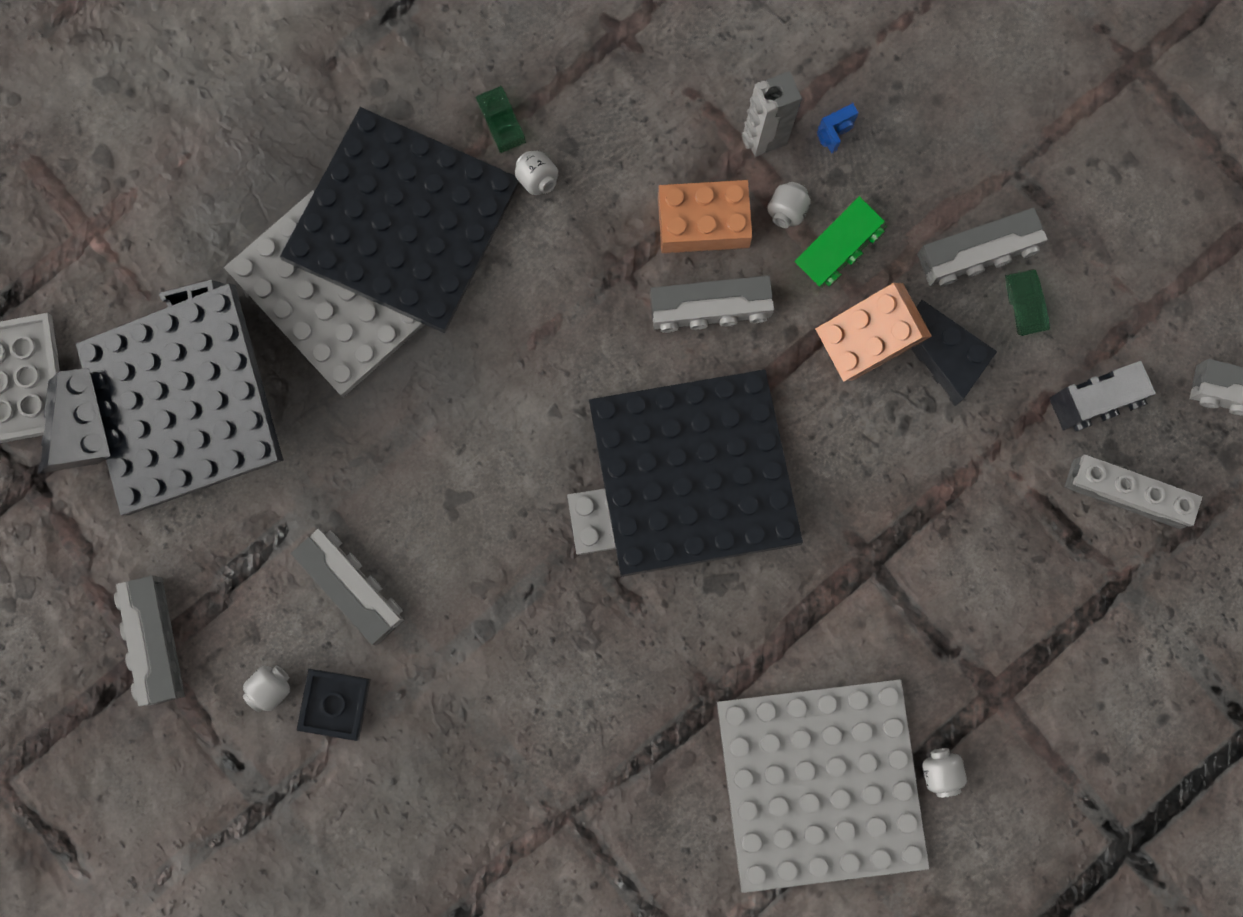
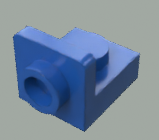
(837, 122)

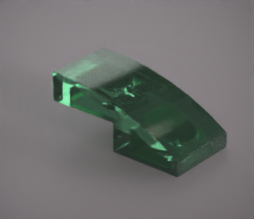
(500, 119)
(1028, 302)

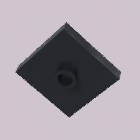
(333, 704)

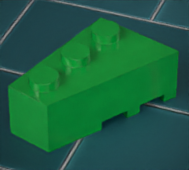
(841, 243)

